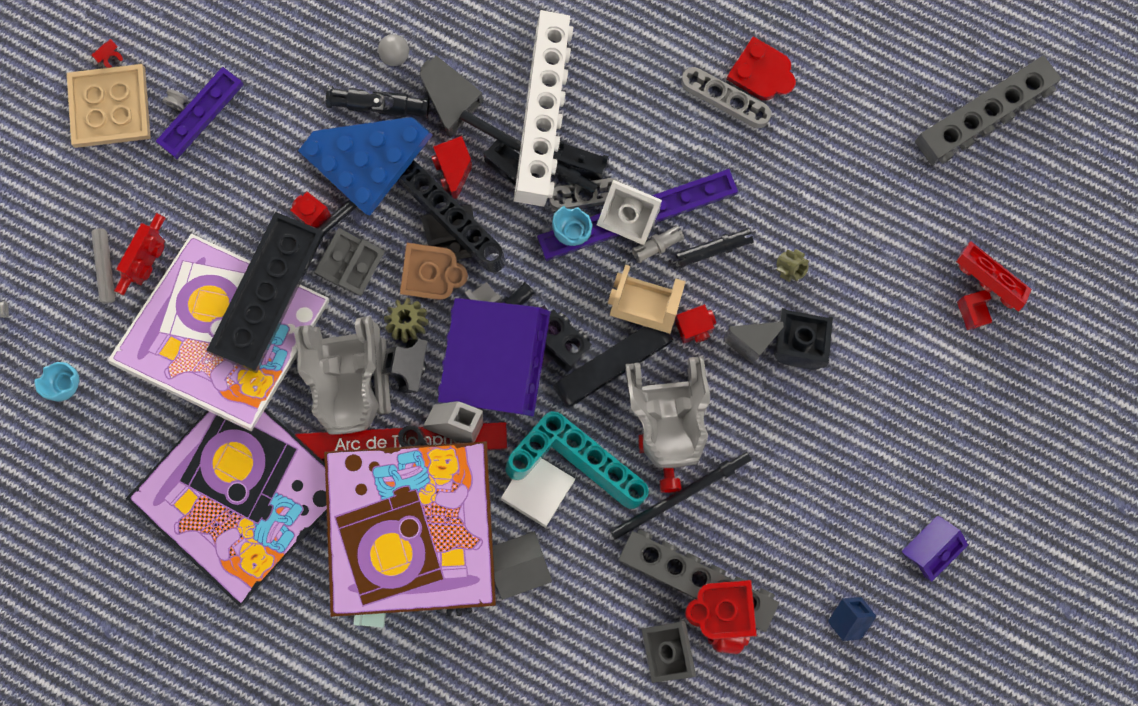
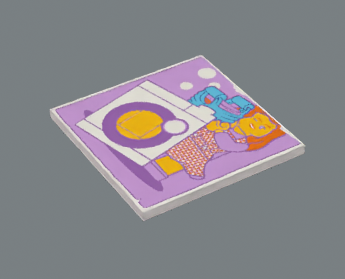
(179, 321)

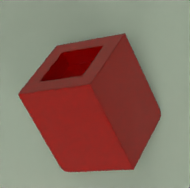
(974, 309)

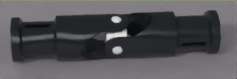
(361, 100)

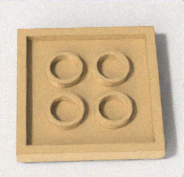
(108, 105)

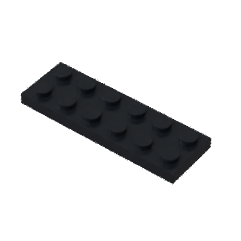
(265, 292)

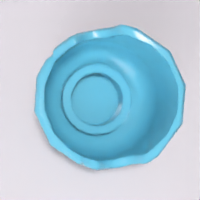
(571, 226)
(57, 382)

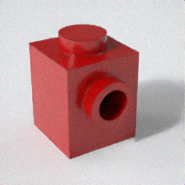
(309, 210)
(695, 324)

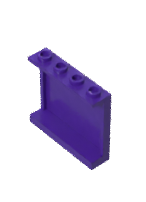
(494, 356)

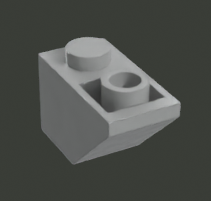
(455, 421)

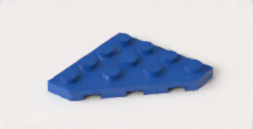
(366, 157)

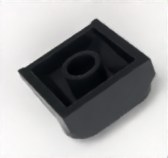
(803, 340)

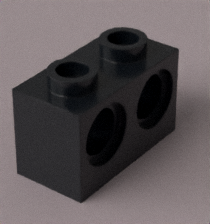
(555, 344)

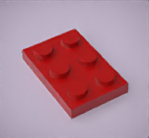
(993, 276)

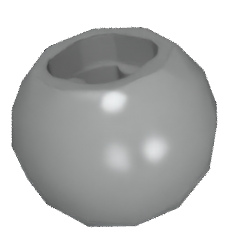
(393, 50)

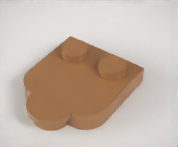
(431, 272)

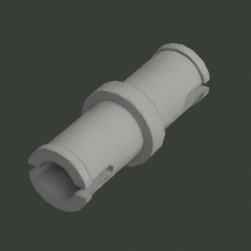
(658, 244)

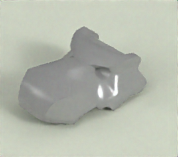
(340, 375)
(671, 415)

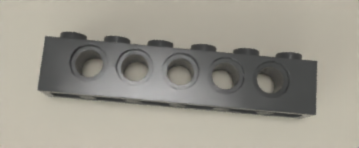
(1038, 74)
(632, 557)

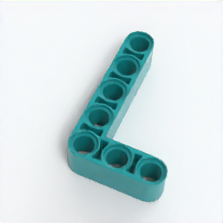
(578, 457)

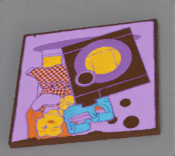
(409, 529)

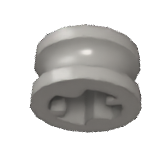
(175, 100)

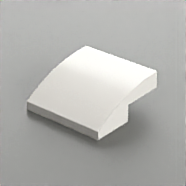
(539, 492)

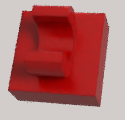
(105, 51)

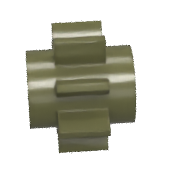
(792, 265)

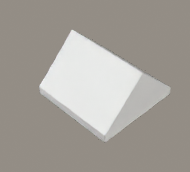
(629, 212)

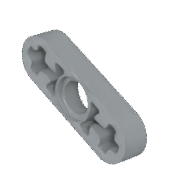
(566, 190)

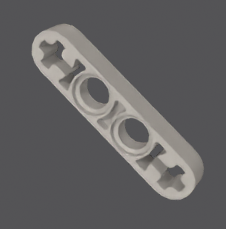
(723, 101)

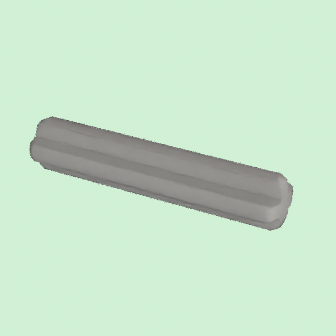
(103, 266)
(381, 381)

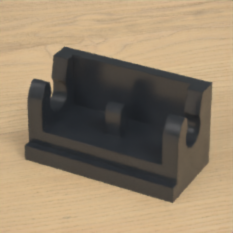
(504, 161)
(589, 164)

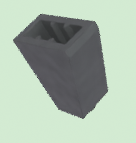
(449, 93)

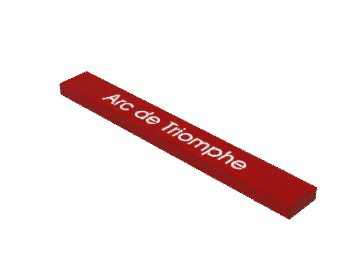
(322, 442)

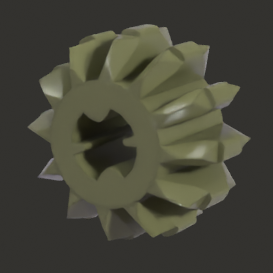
(403, 311)

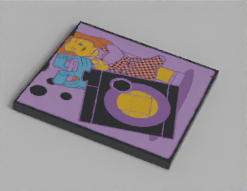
(235, 499)

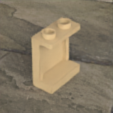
(645, 302)

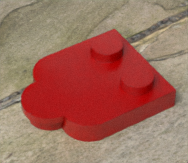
(762, 71)
(724, 610)

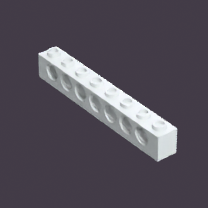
(529, 188)

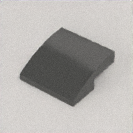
(349, 262)

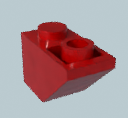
(455, 164)

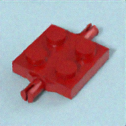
(141, 254)

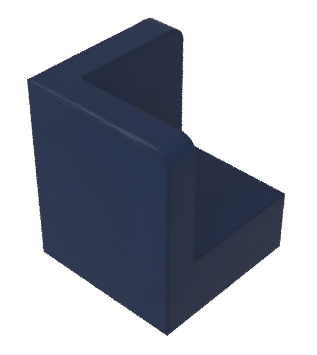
(852, 618)

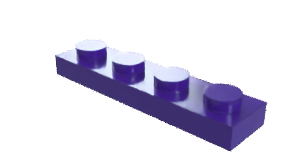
(199, 113)

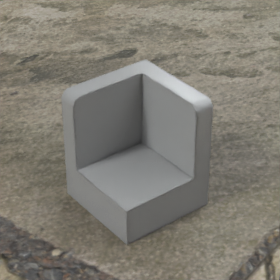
(484, 293)

